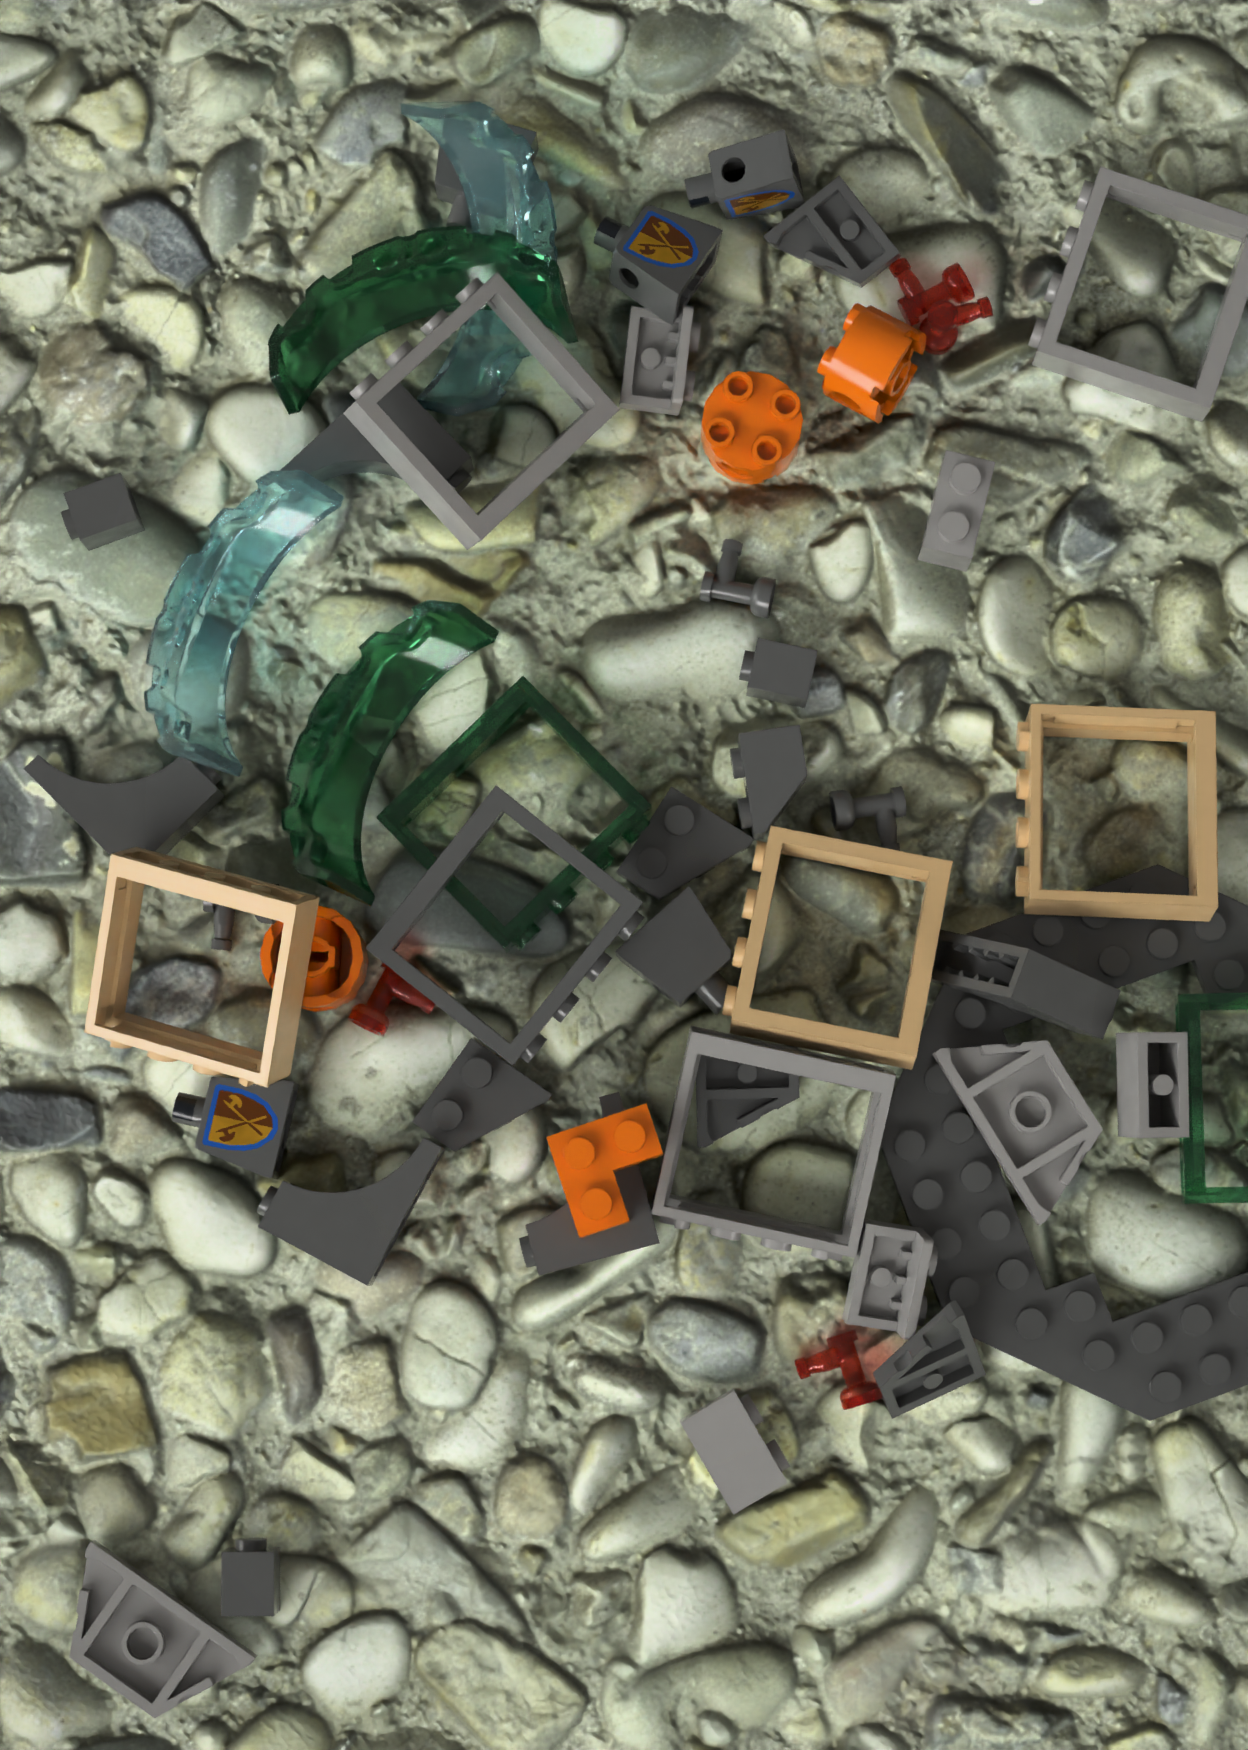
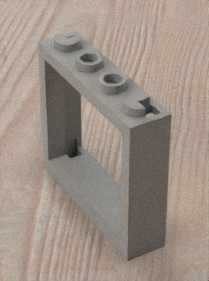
(1116, 377)
(414, 466)
(775, 1231)

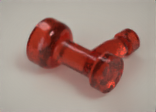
(918, 301)
(945, 317)
(390, 984)
(842, 1354)

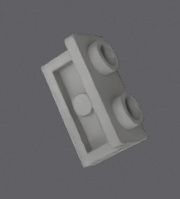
(656, 362)
(890, 1278)

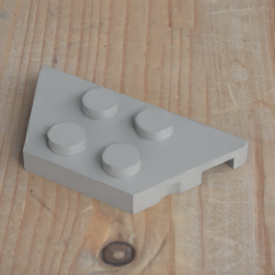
(1025, 1114)
(146, 1638)

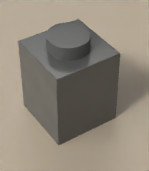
(102, 512)
(779, 672)
(250, 1579)

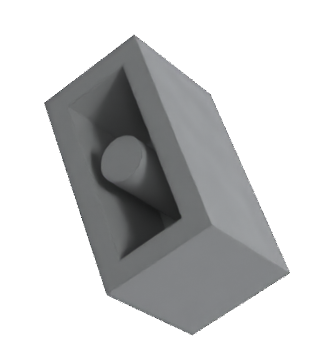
(956, 510)
(1152, 1084)
(735, 1451)

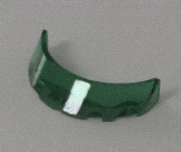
(400, 284)
(354, 727)

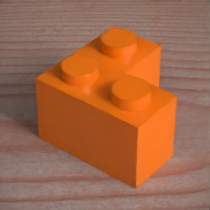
(591, 1155)

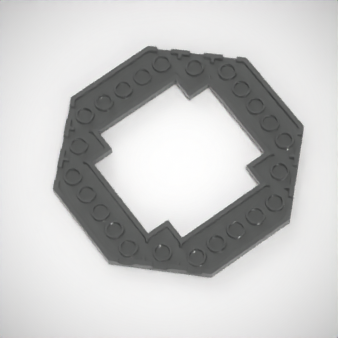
(958, 1195)

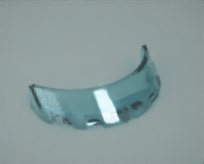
(502, 196)
(209, 607)

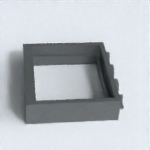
(438, 876)

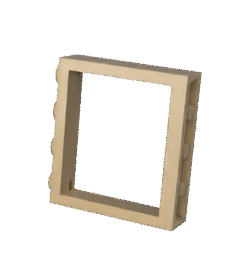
(1121, 723)
(115, 954)
(820, 1036)

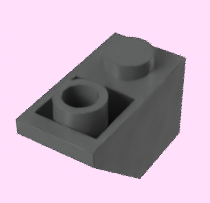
(772, 775)

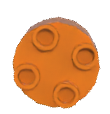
(871, 362)
(751, 427)
(335, 963)

